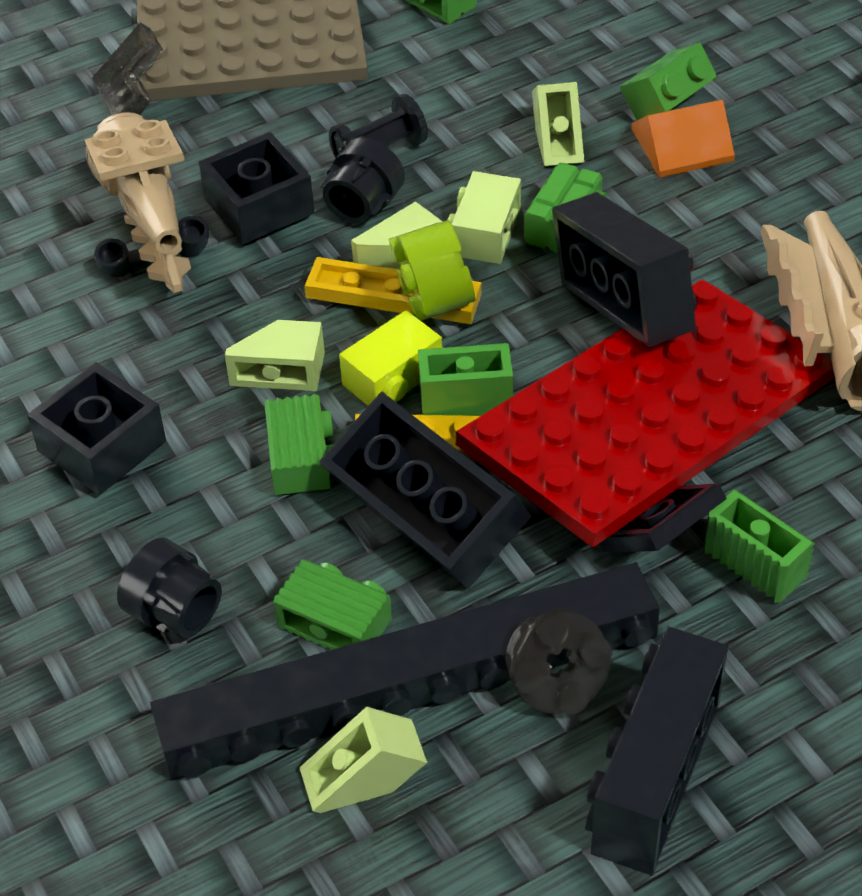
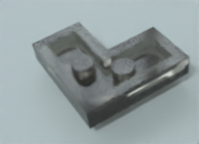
(120, 74)

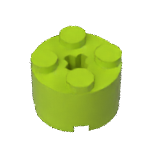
(432, 270)

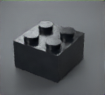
(257, 187)
(97, 428)

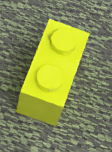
(387, 359)

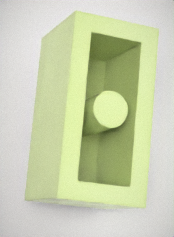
(486, 216)

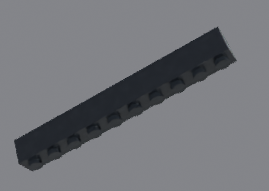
(386, 673)

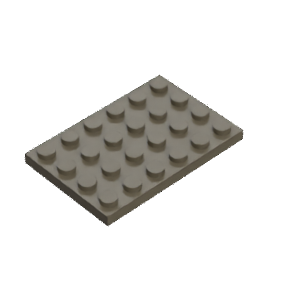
(251, 45)

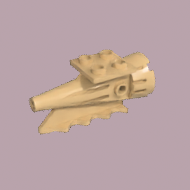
(132, 163)
(823, 296)

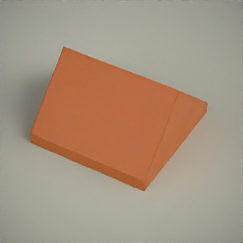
(686, 138)

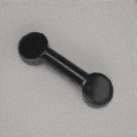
(115, 259)

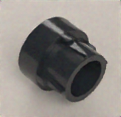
(362, 180)
(168, 589)

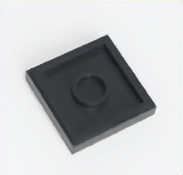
(665, 519)

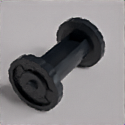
(403, 122)

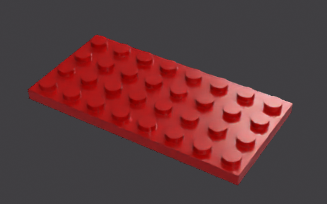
(641, 420)

